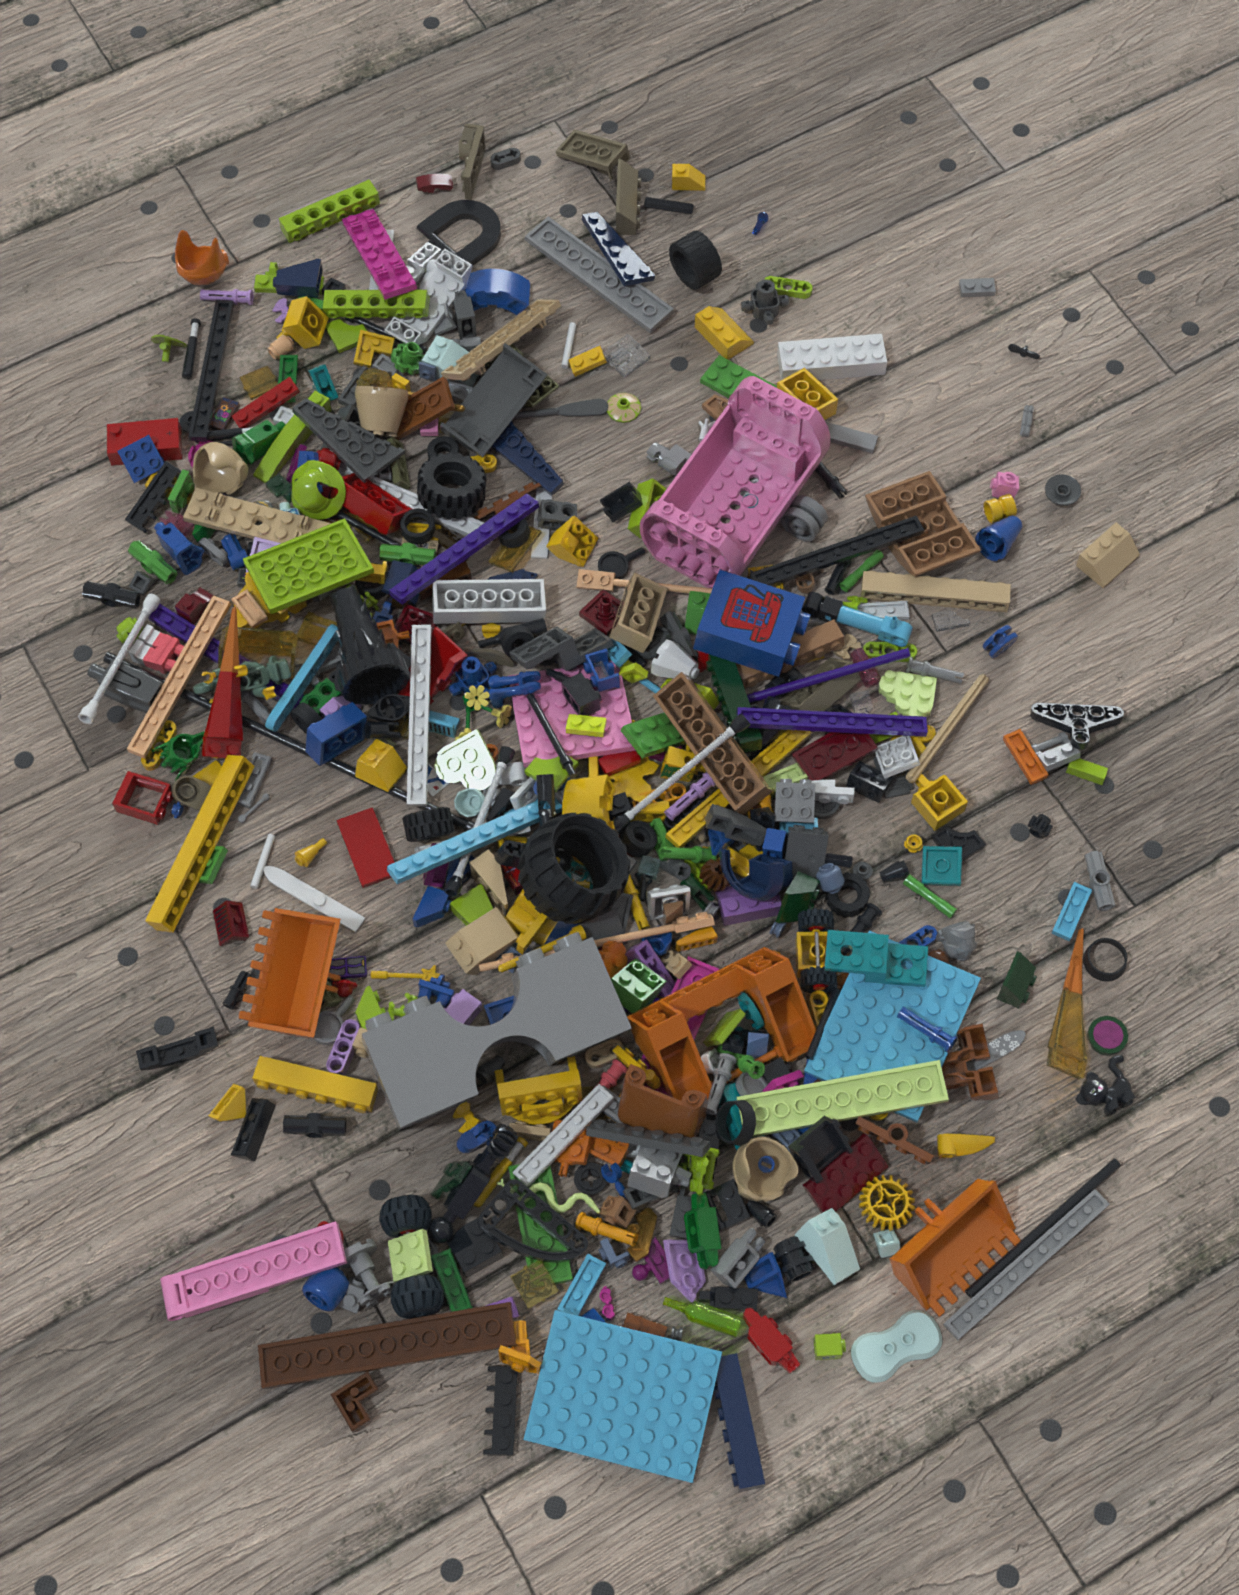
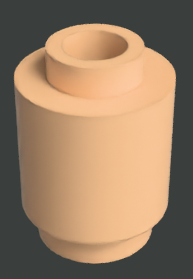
(281, 346)

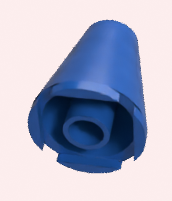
(998, 538)

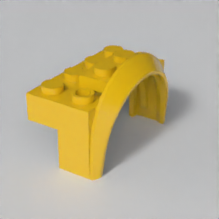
(548, 1087)

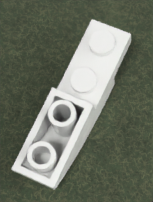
(418, 261)
(827, 792)

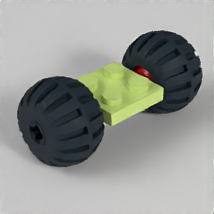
(407, 1221)

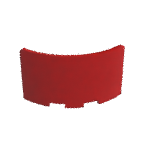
(445, 660)

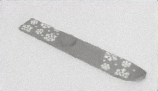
(999, 1048)

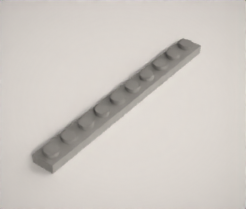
(1026, 1264)

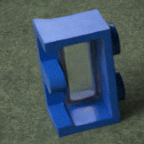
(601, 671)

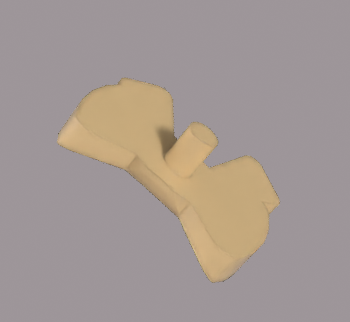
(849, 642)

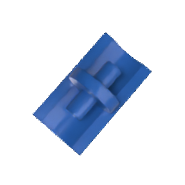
(437, 988)

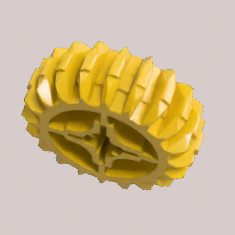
(901, 1194)

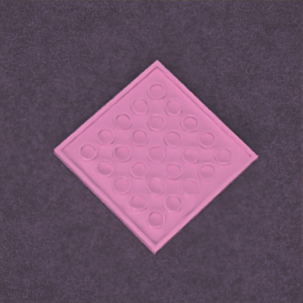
(556, 708)

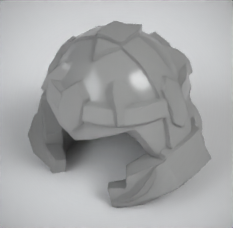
(958, 940)

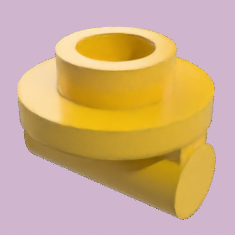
(490, 630)

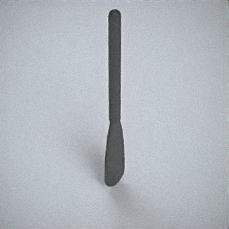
(580, 408)

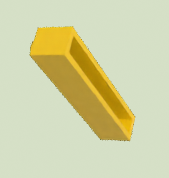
(315, 1084)

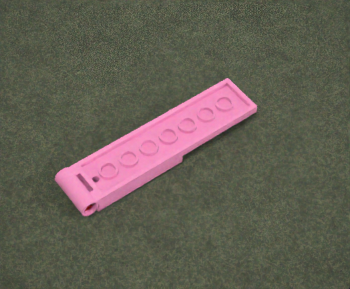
(252, 1271)

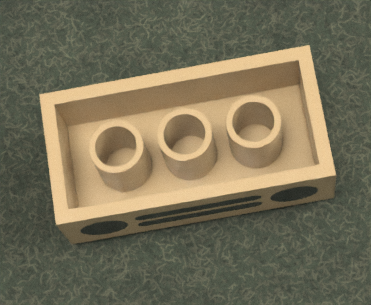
(638, 613)

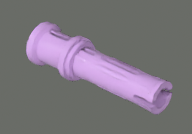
(236, 296)
(696, 791)

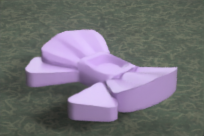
(281, 305)

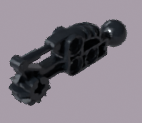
(467, 1192)

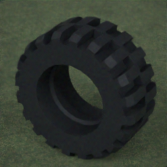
(451, 470)

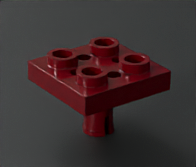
(604, 602)
(413, 616)

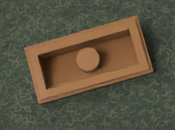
(672, 911)

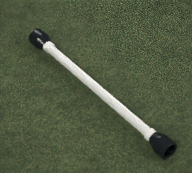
(738, 725)
(505, 757)

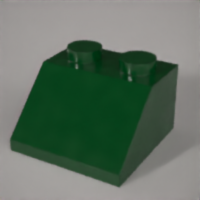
(798, 898)
(1017, 981)

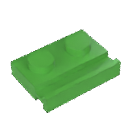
(181, 491)

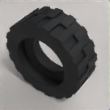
(859, 905)

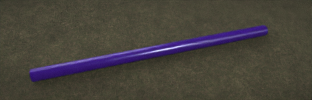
(829, 675)

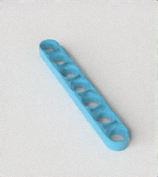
(302, 679)

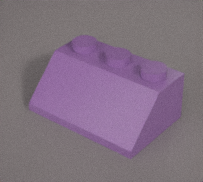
(738, 909)

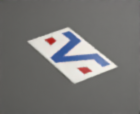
(434, 783)

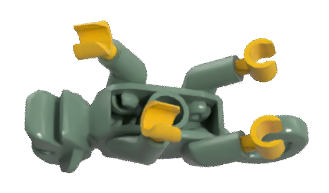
(252, 676)

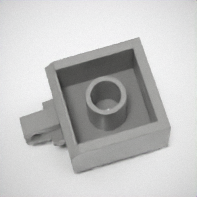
(656, 1171)

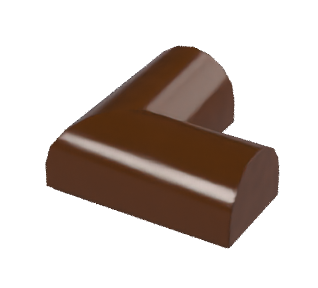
(349, 1401)

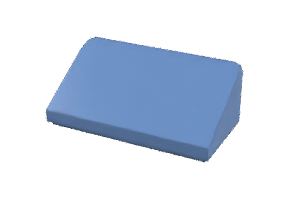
(757, 1044)

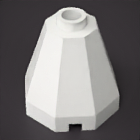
(673, 661)

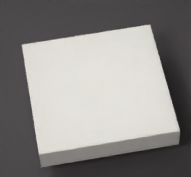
(896, 756)

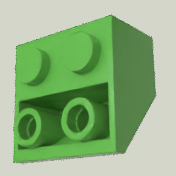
(637, 985)

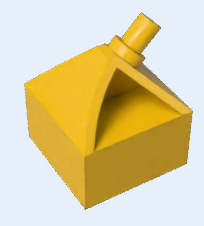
(304, 323)

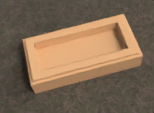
(249, 609)

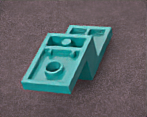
(876, 958)

